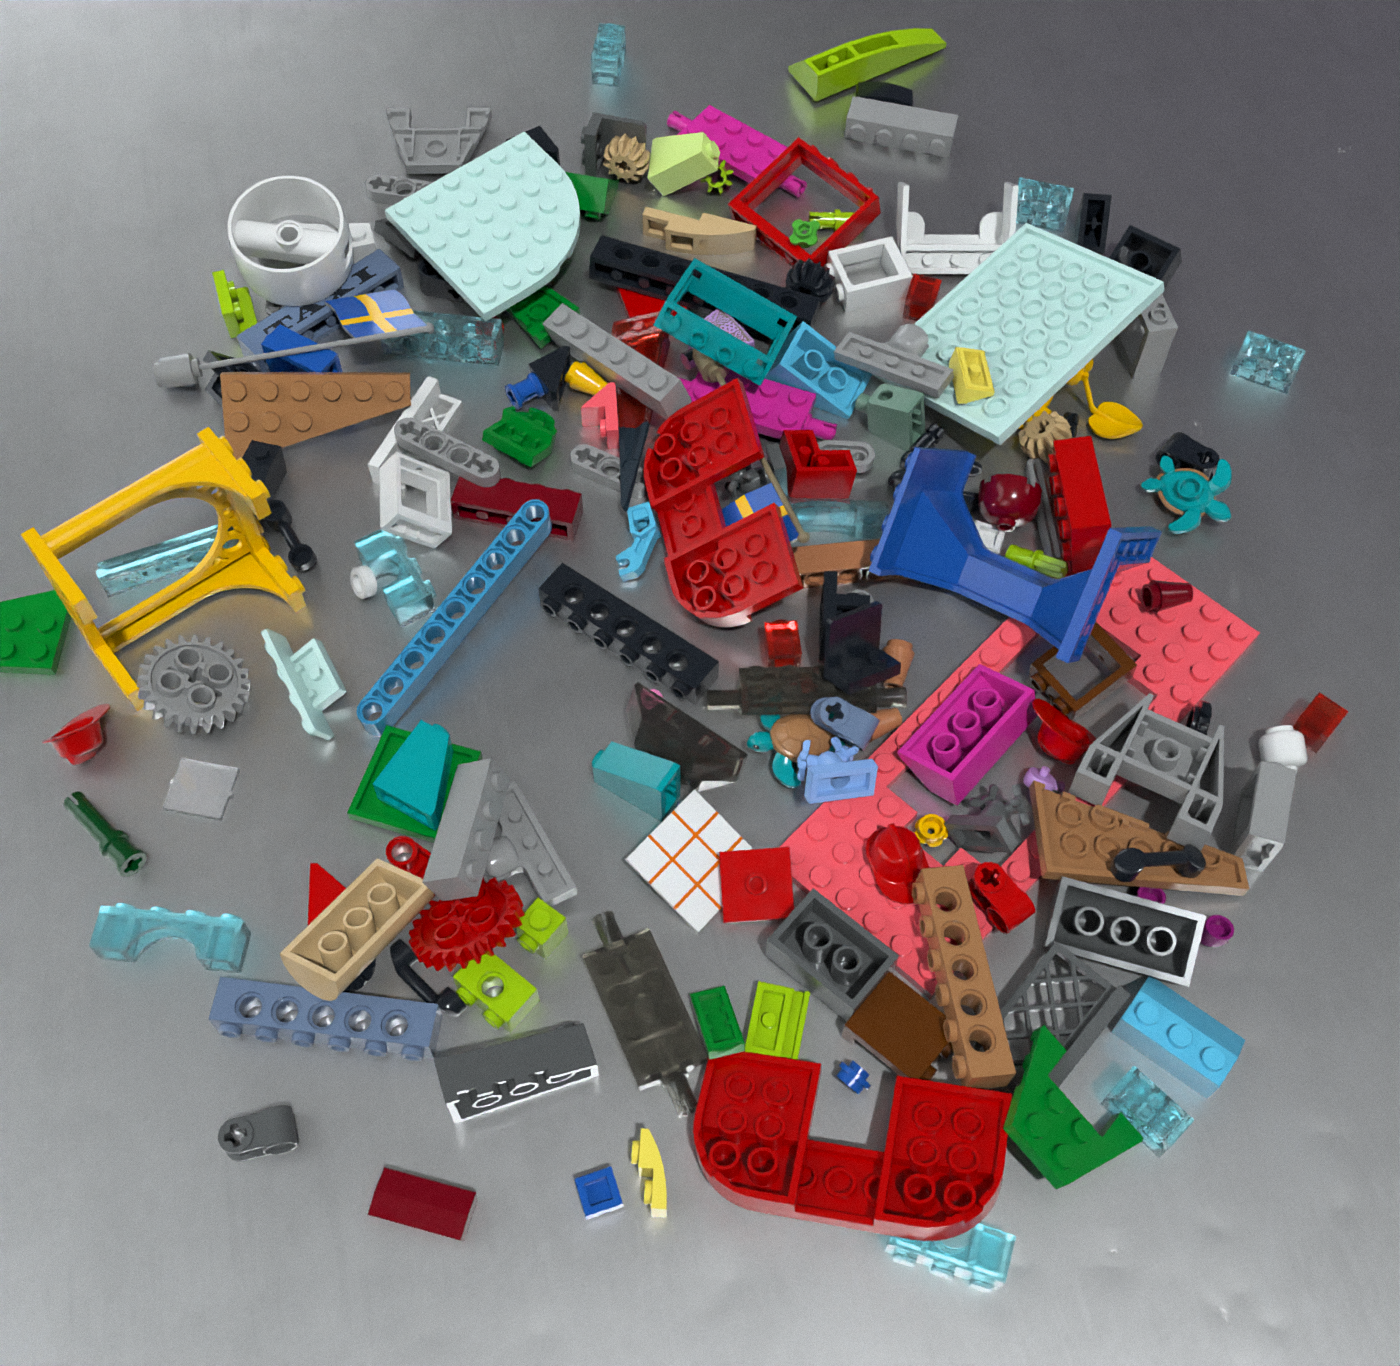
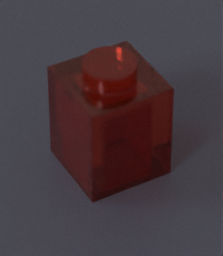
(921, 296)
(782, 643)
(1319, 721)

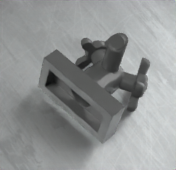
(752, 479)
(992, 827)

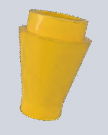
(584, 378)

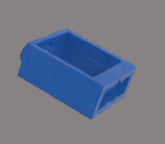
(315, 361)

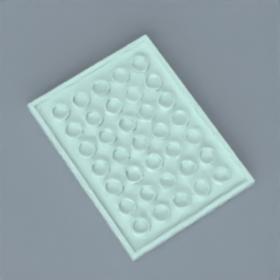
(1039, 318)

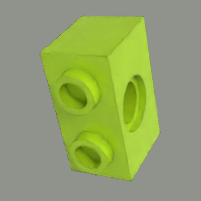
(510, 1006)

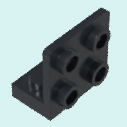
(853, 650)

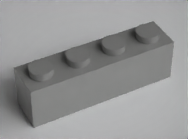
(900, 126)
(466, 830)

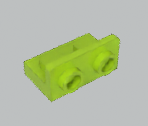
(234, 304)

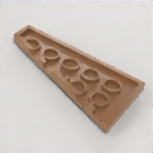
(304, 405)
(1084, 840)

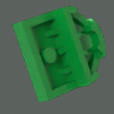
(523, 435)

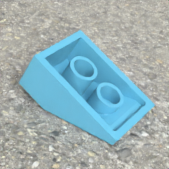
(810, 365)

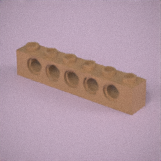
(951, 889)

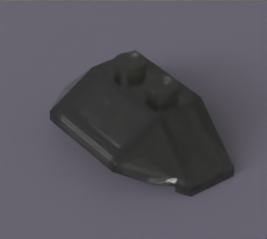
(673, 735)

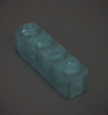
(453, 339)

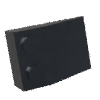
(1147, 254)

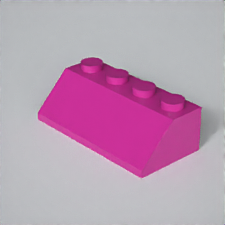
(969, 733)

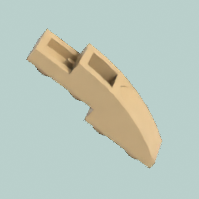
(700, 237)

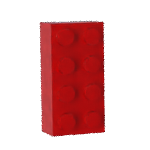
(1078, 501)

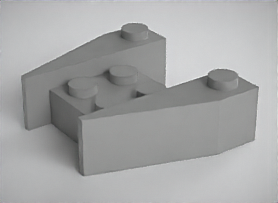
(1164, 760)

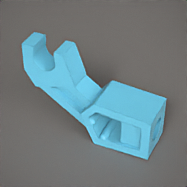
(638, 554)

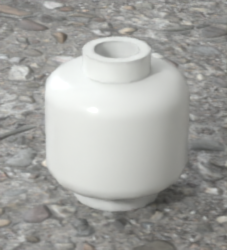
(1283, 746)

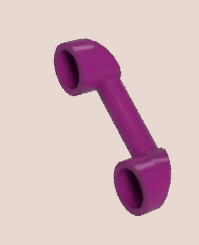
(1216, 929)

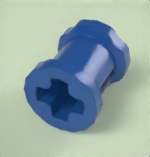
(524, 391)

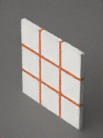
(684, 860)

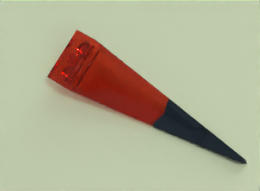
(633, 415)

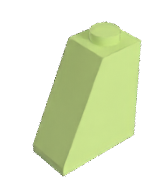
(681, 160)

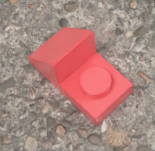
(602, 412)

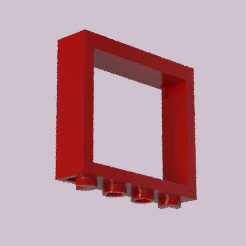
(776, 173)

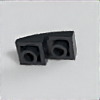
(885, 92)

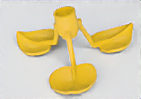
(1109, 420)

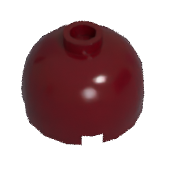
(1008, 501)

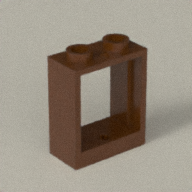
(1110, 655)

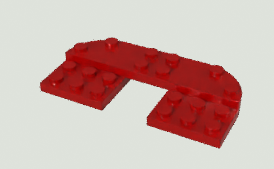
(715, 568)
(928, 1185)

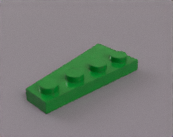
(535, 309)

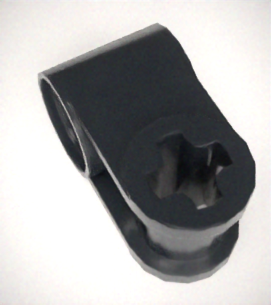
(434, 284)
(1188, 454)

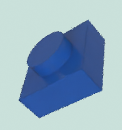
(598, 1193)

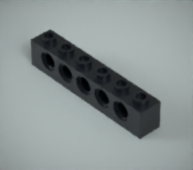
(621, 618)

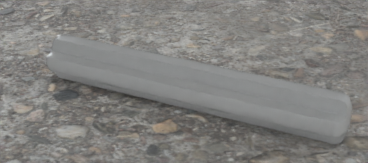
(1045, 515)

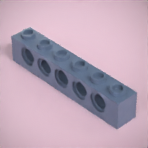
(238, 996)

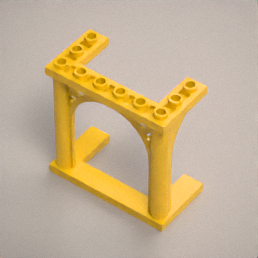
(222, 569)

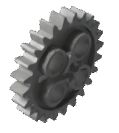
(193, 684)

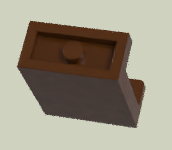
(900, 1029)

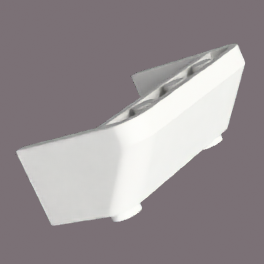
(952, 252)

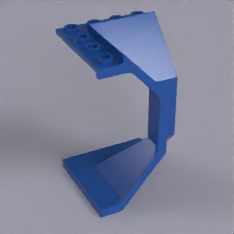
(937, 543)

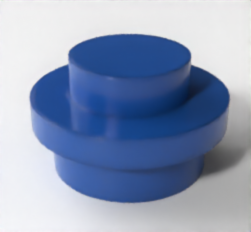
(853, 1076)

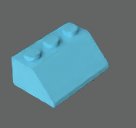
(1179, 1037)

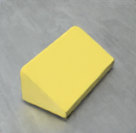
(971, 375)

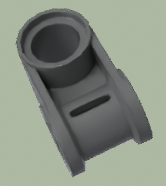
(264, 1132)

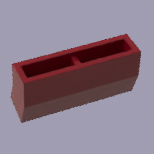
(423, 1204)

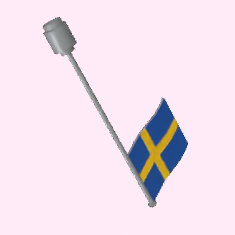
(362, 317)

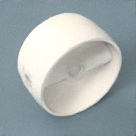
(325, 252)

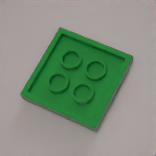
(372, 811)

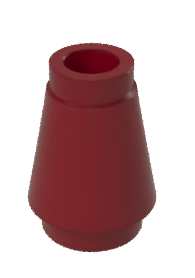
(1165, 594)

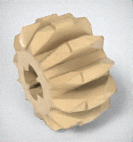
(626, 158)
(1040, 433)

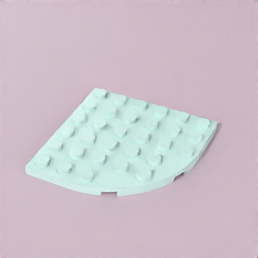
(495, 224)

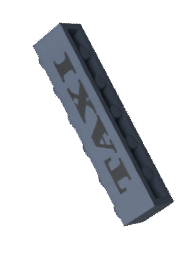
(316, 321)

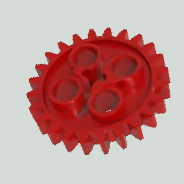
(466, 927)

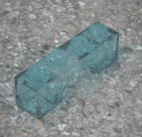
(841, 516)
(127, 932)

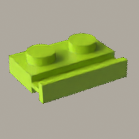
(777, 1021)

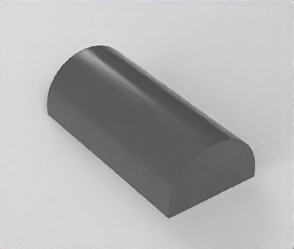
(1124, 930)

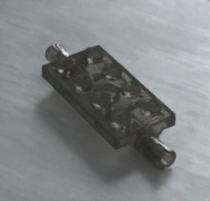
(794, 691)
(645, 1011)

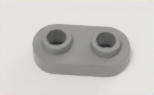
(858, 450)

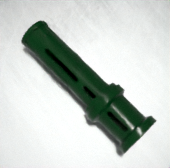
(112, 842)

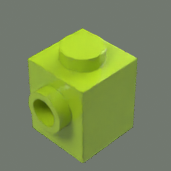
(541, 929)

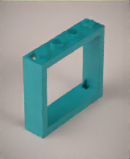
(738, 303)

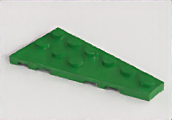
(32, 633)

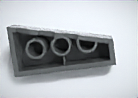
(515, 1071)

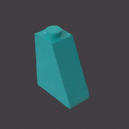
(418, 775)
(638, 778)

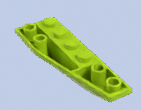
(863, 60)

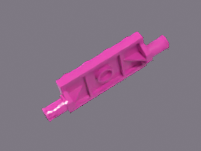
(740, 145)
(772, 405)

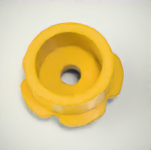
(933, 822)

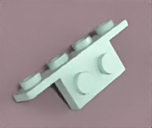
(309, 679)

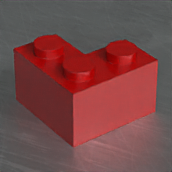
(815, 471)

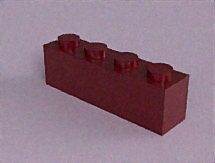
(501, 502)

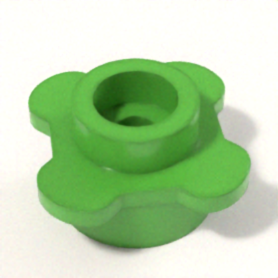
(807, 239)

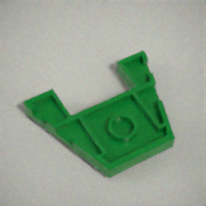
(1050, 1125)

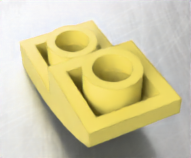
(650, 1164)

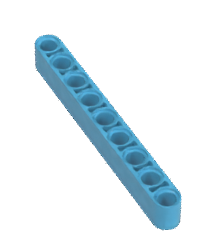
(455, 630)

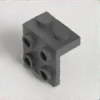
(600, 132)

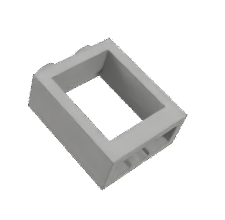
(1148, 340)
(1263, 815)

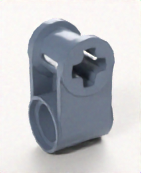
(849, 723)

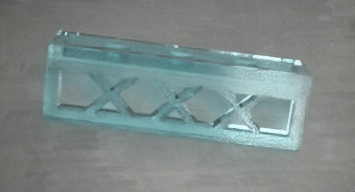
(155, 562)

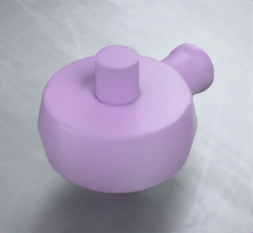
(1043, 776)

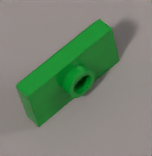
(717, 1022)

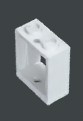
(874, 292)
(408, 523)

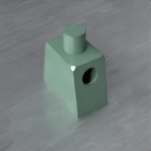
(894, 414)

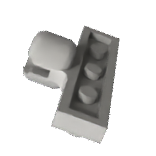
(897, 359)
(527, 850)

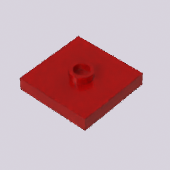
(756, 885)

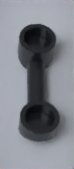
(300, 555)
(1131, 861)
(403, 959)

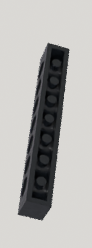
(658, 273)

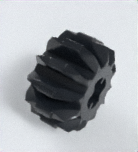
(810, 279)

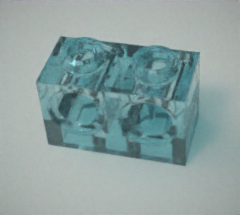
(608, 54)
(1043, 204)
(1267, 362)
(1148, 1110)

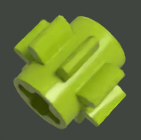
(724, 174)

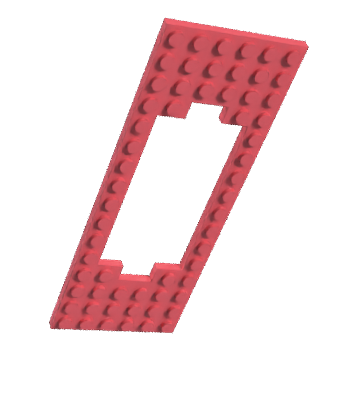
(1177, 660)

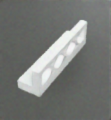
(421, 408)

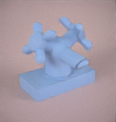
(835, 774)

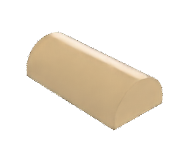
(355, 929)

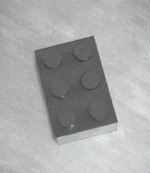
(830, 954)

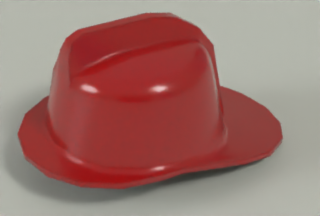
(1059, 735)
(80, 736)
(895, 861)

